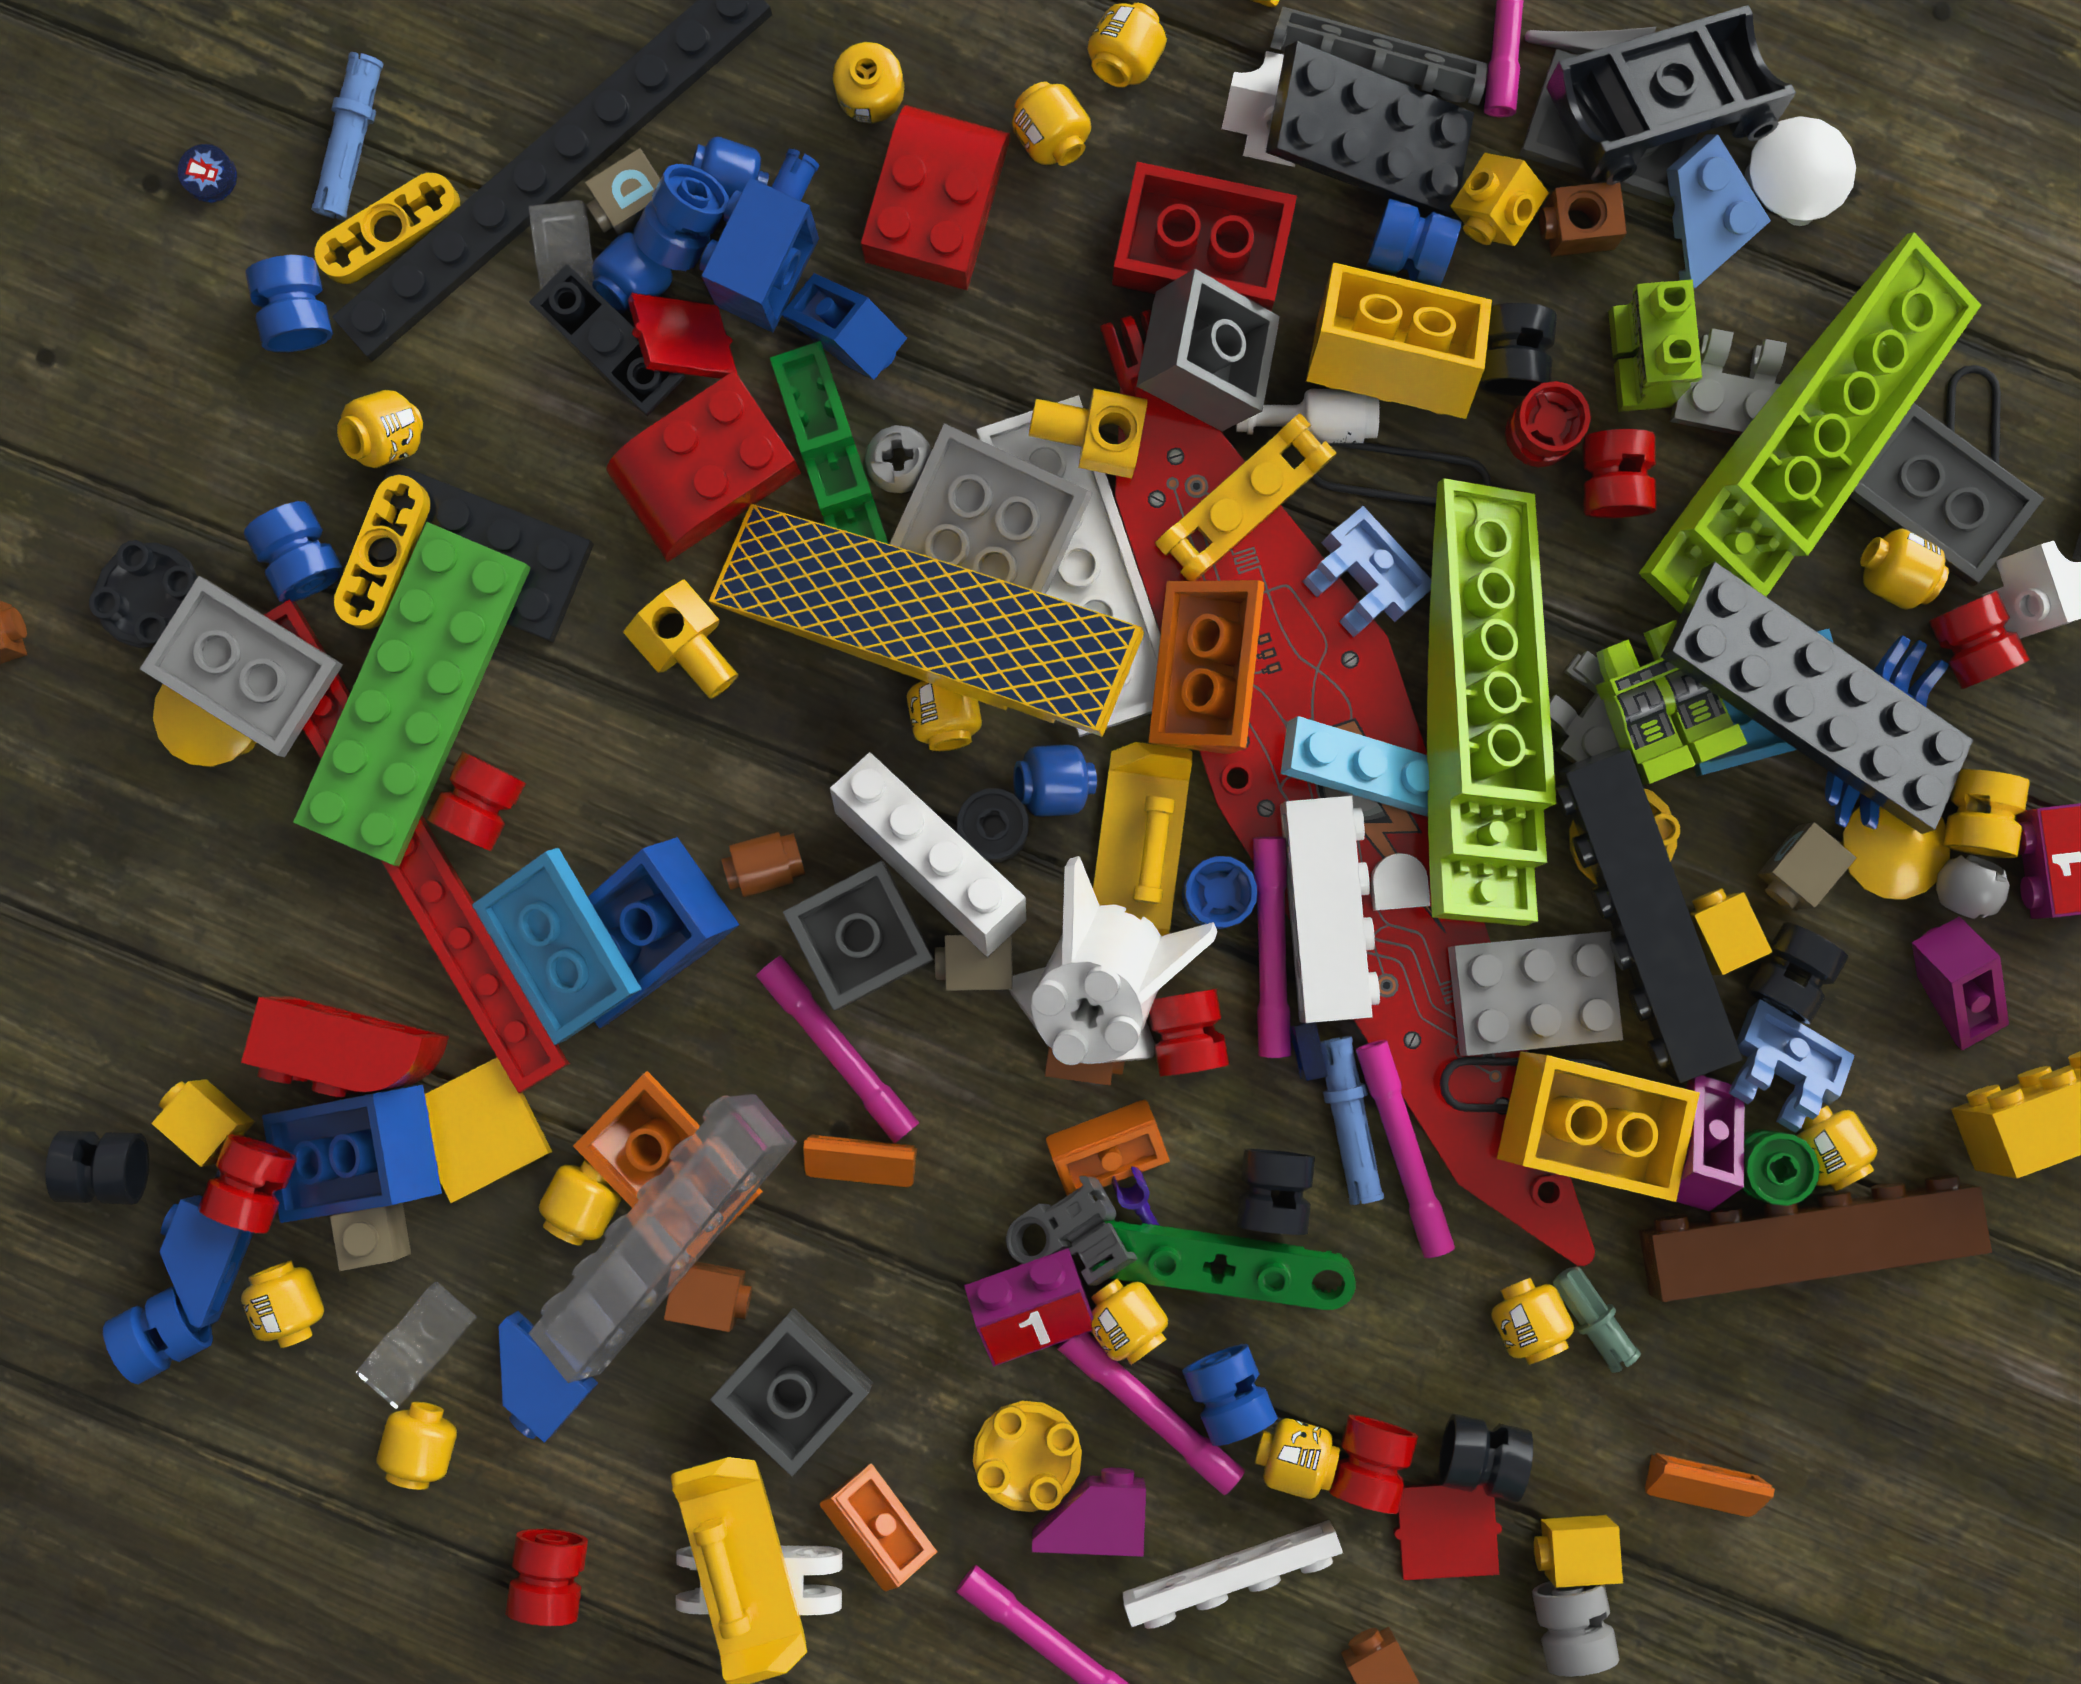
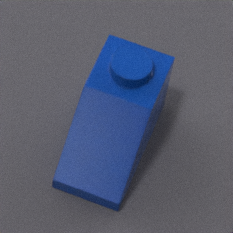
(846, 325)
(201, 1259)
(532, 1384)

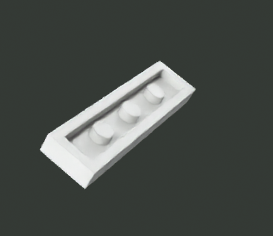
(1251, 1568)

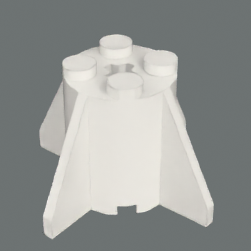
(1103, 977)

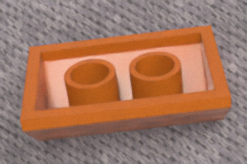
(1206, 665)
(636, 1139)

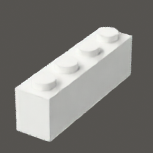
(929, 854)
(1327, 909)

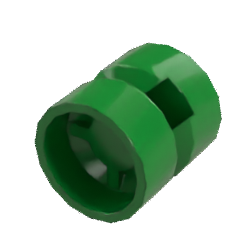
(1778, 1167)

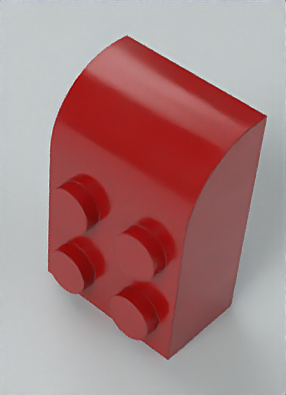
(934, 196)
(701, 466)
(337, 1048)

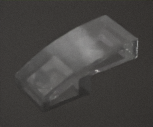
(560, 239)
(416, 1345)

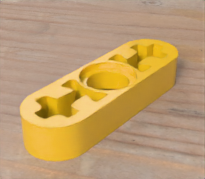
(365, 263)
(412, 521)

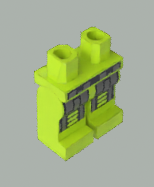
(1663, 337)
(1662, 711)

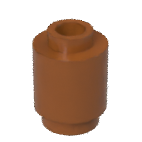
(763, 863)

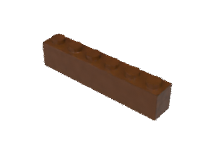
(1814, 1240)

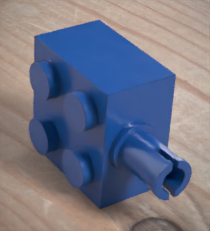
(763, 245)

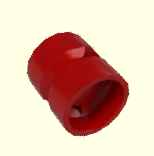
(1547, 424)
(1619, 473)
(1979, 640)
(476, 801)
(1188, 1033)
(247, 1184)
(1371, 1471)
(546, 1584)

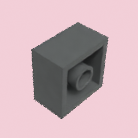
(1208, 350)
(858, 935)
(792, 1392)

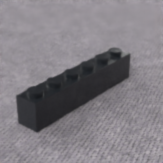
(1647, 914)

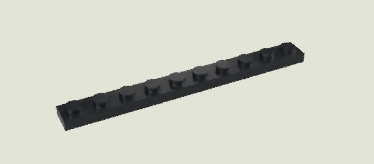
(547, 170)

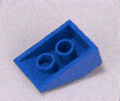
(660, 916)
(355, 1154)

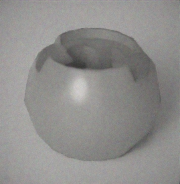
(882, 448)
(1972, 886)

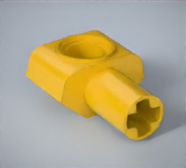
(1081, 428)
(690, 647)

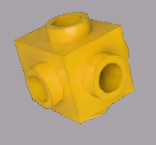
(1499, 200)

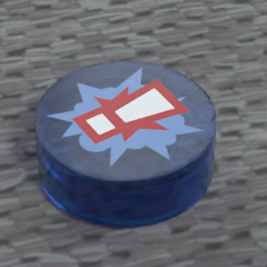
(207, 173)

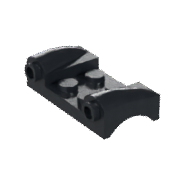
(1666, 90)

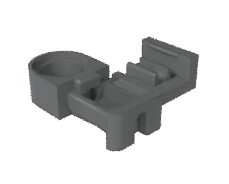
(1081, 1222)

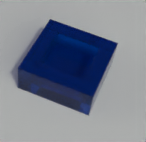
(1308, 1051)

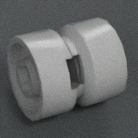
(1576, 1635)

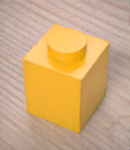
(1728, 931)
(199, 1120)
(1579, 1551)

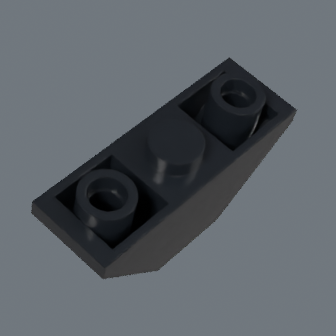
(602, 339)

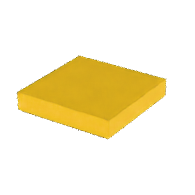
(481, 1130)

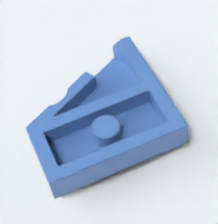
(1712, 207)

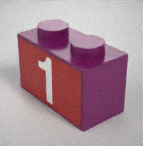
(2051, 860)
(1030, 1307)

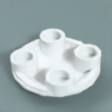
(1802, 170)

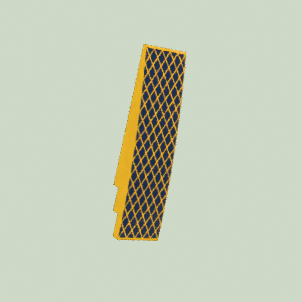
(929, 619)

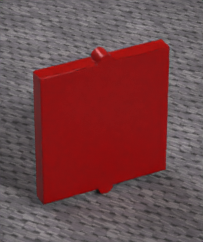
(681, 336)
(1447, 1533)

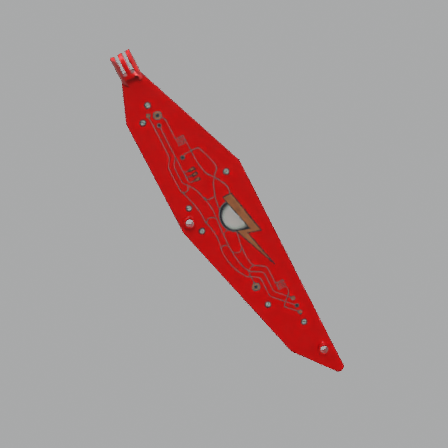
(1325, 674)

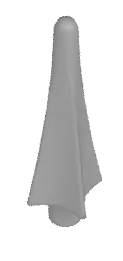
(1585, 41)

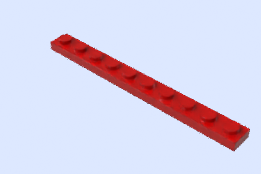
(448, 917)

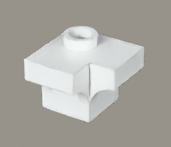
(1252, 107)
(2039, 589)

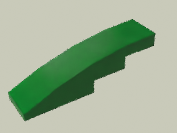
(826, 441)

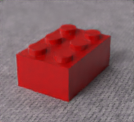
(1203, 224)

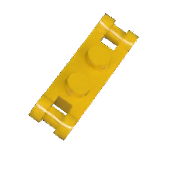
(1245, 498)

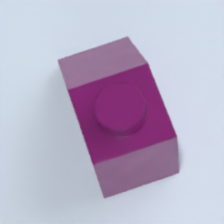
(1962, 981)
(1715, 1147)
(1097, 1518)

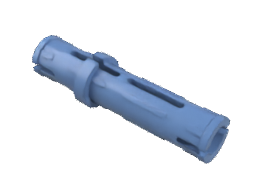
(351, 119)
(1350, 1119)

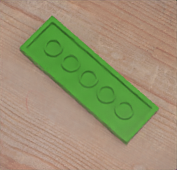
(412, 694)

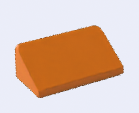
(1108, 1147)
(859, 1160)
(1707, 1485)
(878, 1528)

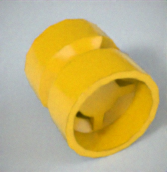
(1986, 833)

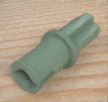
(1596, 1319)

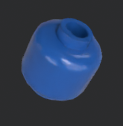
(729, 163)
(627, 270)
(1054, 780)

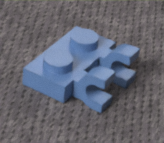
(1377, 564)
(1796, 1054)

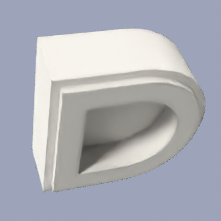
(1399, 883)

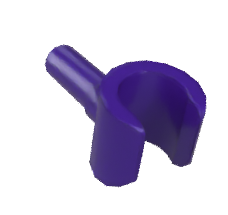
(1136, 1197)

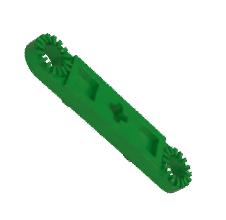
(1258, 1272)

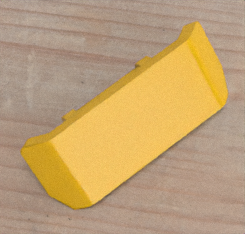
(1143, 830)
(741, 1569)

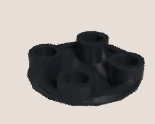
(141, 591)

